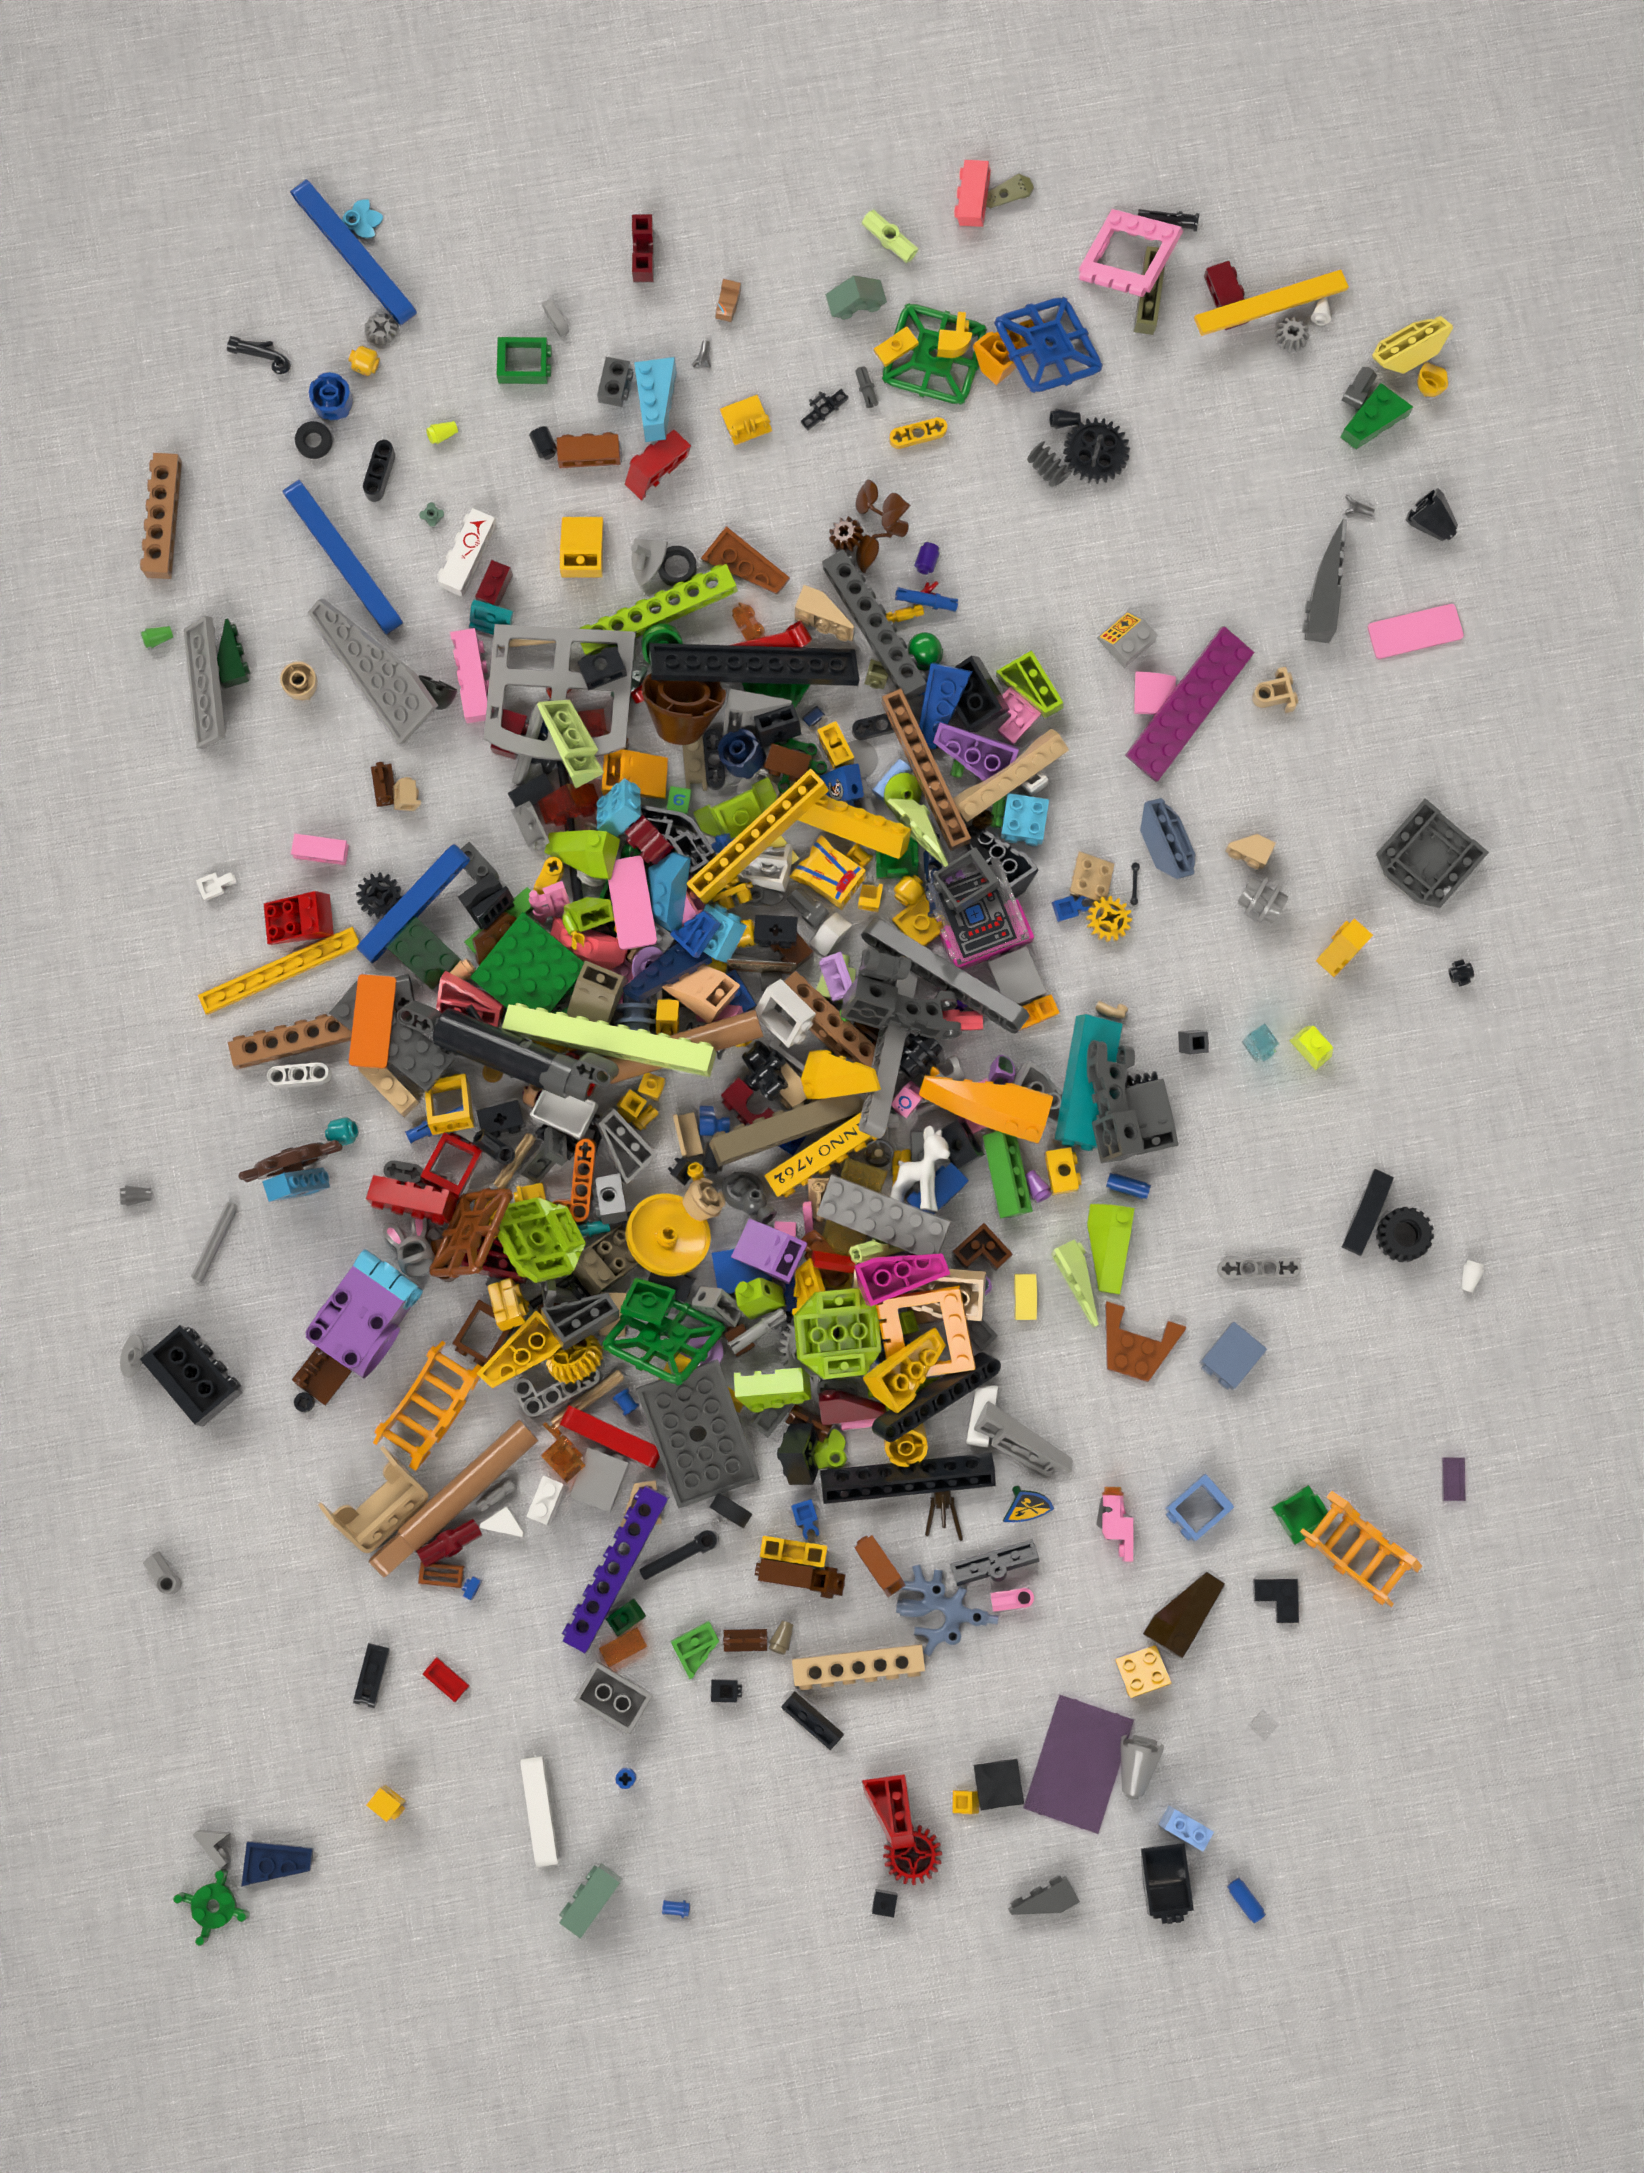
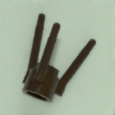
(942, 1501)

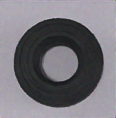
(313, 452)

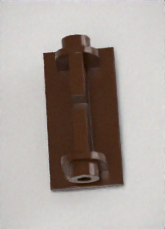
(383, 784)
(801, 1415)
(745, 1640)

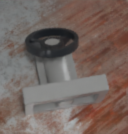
(880, 1147)
(553, 1294)

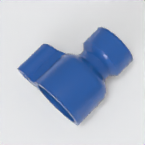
(710, 1124)

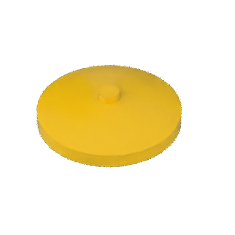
(666, 1236)

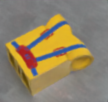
(829, 873)

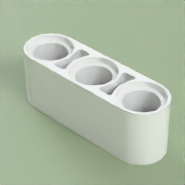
(289, 1073)
(981, 1396)

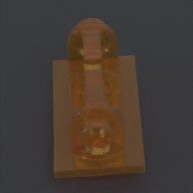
(745, 616)

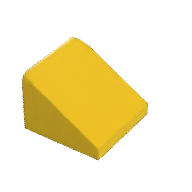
(965, 1802)

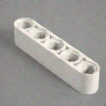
(539, 1811)

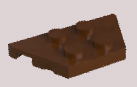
(488, 938)

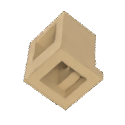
(406, 795)

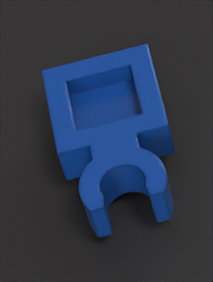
(1068, 908)
(805, 1515)

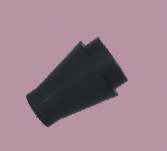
(1062, 418)

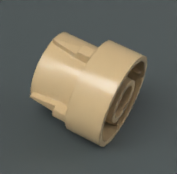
(294, 671)

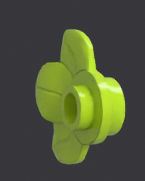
(831, 1446)

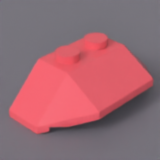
(597, 948)

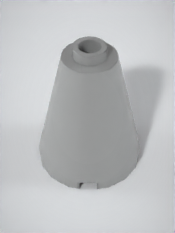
(1138, 1764)

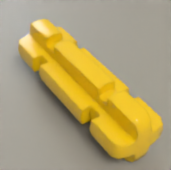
(905, 613)

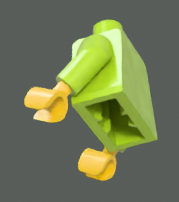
(585, 915)

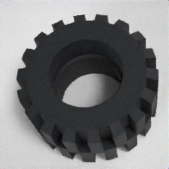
(1421, 1227)

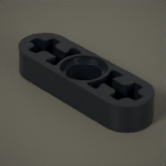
(865, 724)
(709, 774)

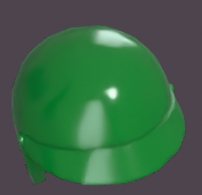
(925, 649)

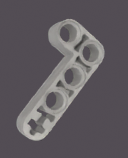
(541, 1397)

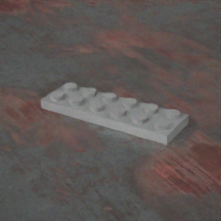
(204, 682)
(883, 1217)

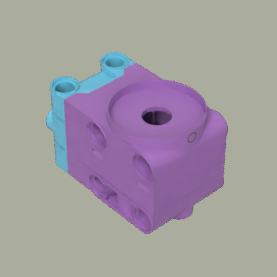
(363, 1314)

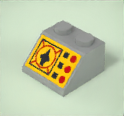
(1128, 638)

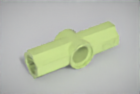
(880, 228)
(871, 1249)

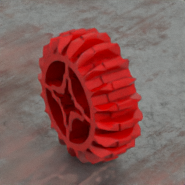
(922, 1854)

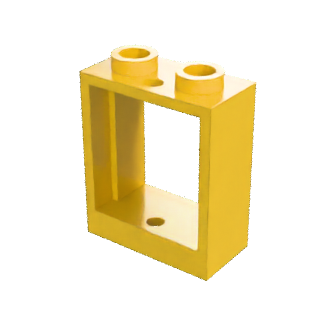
(451, 1121)

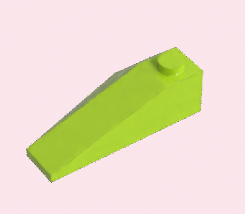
(1109, 1238)

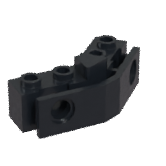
(682, 841)

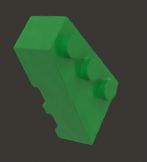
(1376, 415)

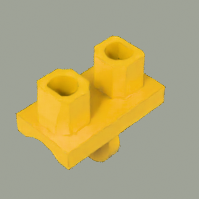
(742, 891)

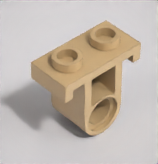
(1278, 691)

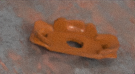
(818, 1243)

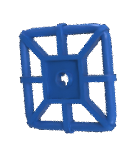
(1045, 355)

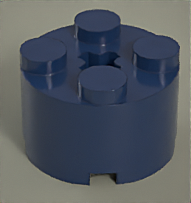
(741, 753)

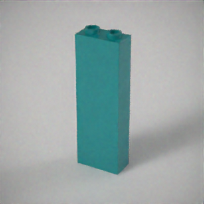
(1077, 1105)

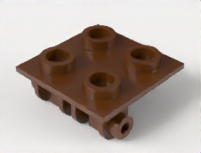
(321, 1376)

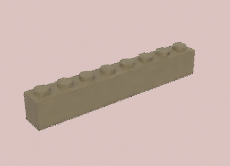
(783, 1127)

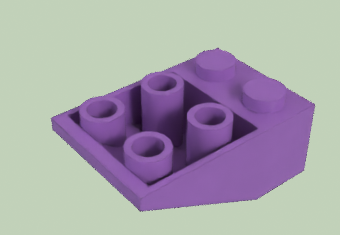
(769, 1250)

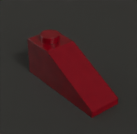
(847, 1407)

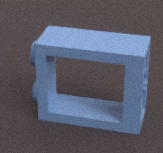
(1217, 1496)

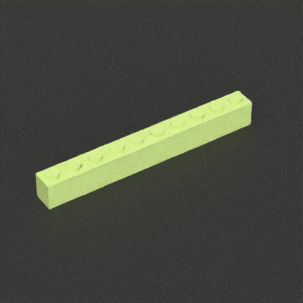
(610, 1040)

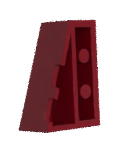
(496, 1263)

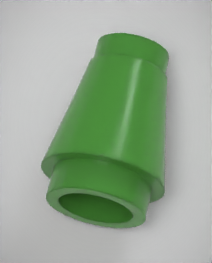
(155, 636)

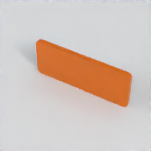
(372, 1021)

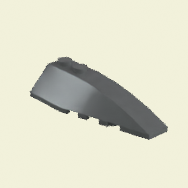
(1326, 591)

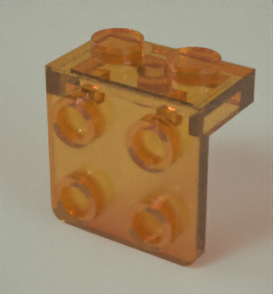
(561, 1457)

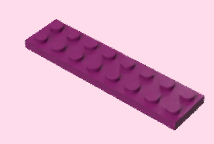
(1189, 703)

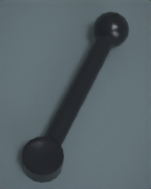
(1135, 867)

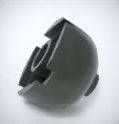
(440, 691)

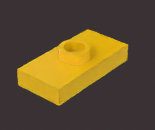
(896, 346)

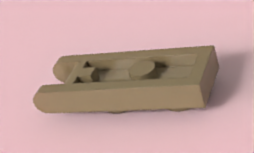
(694, 764)

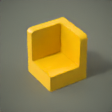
(870, 897)

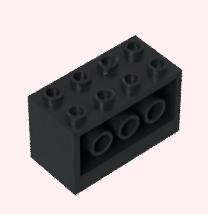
(178, 1377)

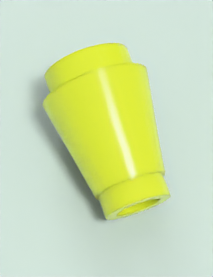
(439, 432)

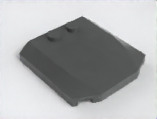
(1429, 856)

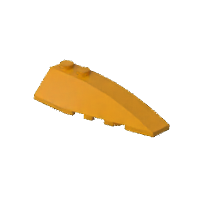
(995, 1106)

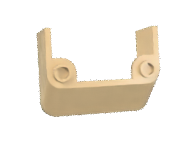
(383, 1510)

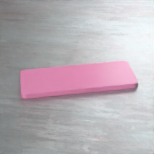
(1415, 631)
(632, 904)

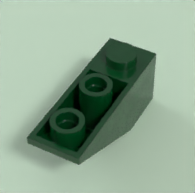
(229, 659)

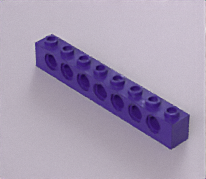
(583, 1640)

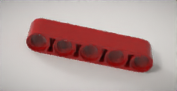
(610, 1436)

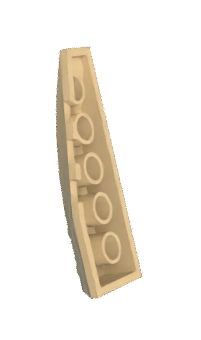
(972, 1290)

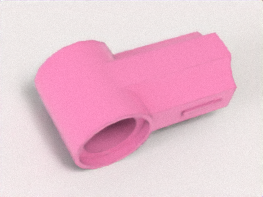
(1009, 1599)

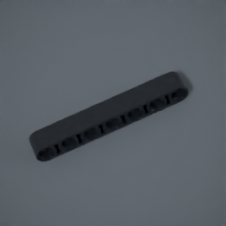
(935, 1398)

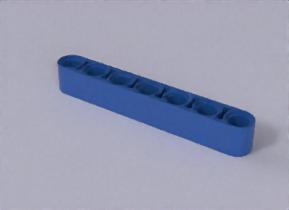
(413, 902)

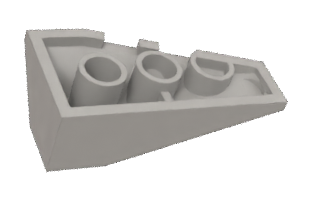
(1039, 1080)

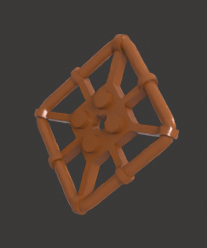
(466, 1231)

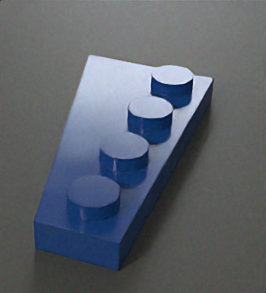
(941, 698)

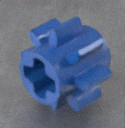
(721, 842)

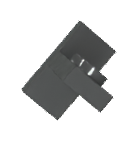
(550, 1152)

